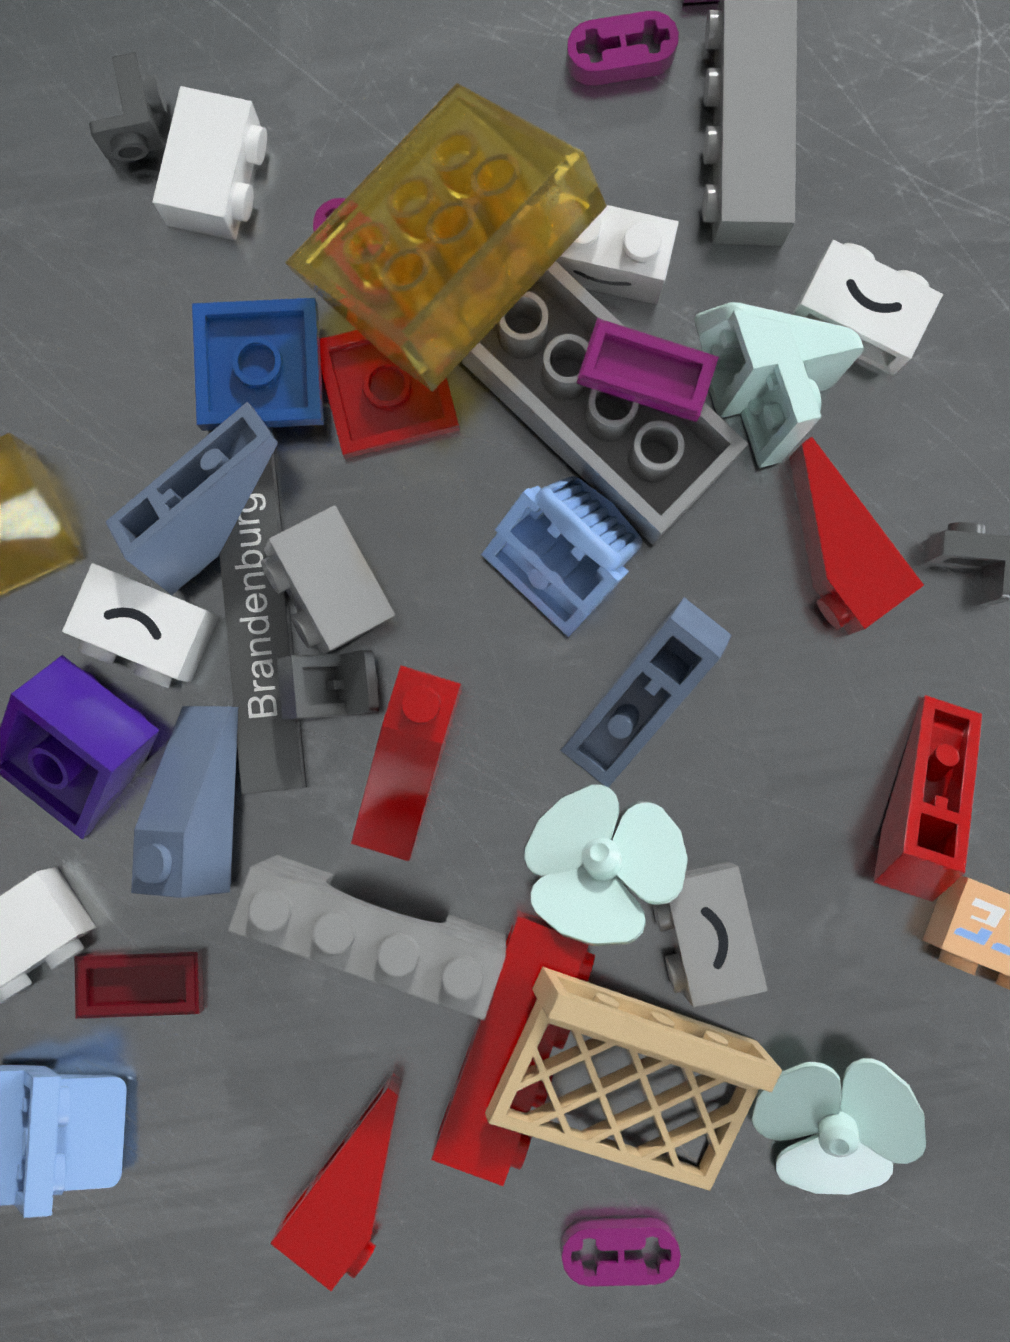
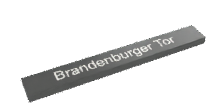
(256, 636)

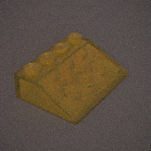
(449, 232)

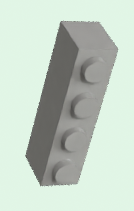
(753, 121)

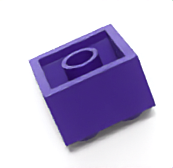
(72, 744)

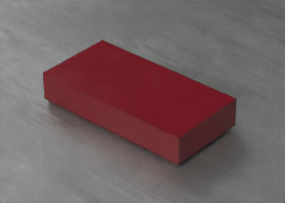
(138, 983)

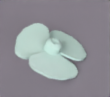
(586, 871)
(855, 1128)

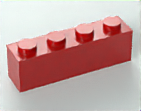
(465, 1135)

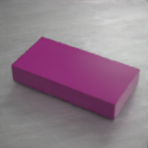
(647, 370)

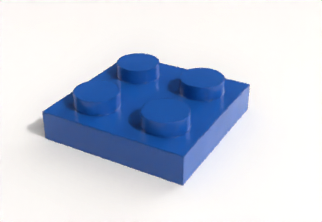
(258, 356)

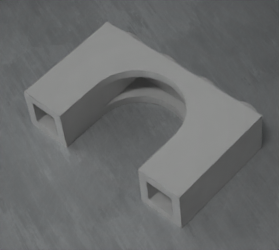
(304, 915)

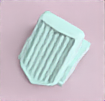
(773, 371)

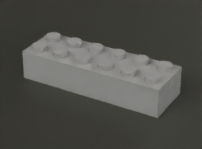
(626, 451)

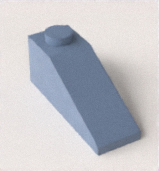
(192, 506)
(647, 692)
(189, 810)

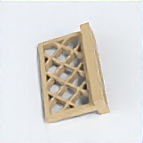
(640, 1029)

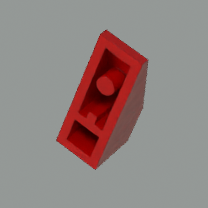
(847, 550)
(406, 762)
(931, 803)
(336, 1213)

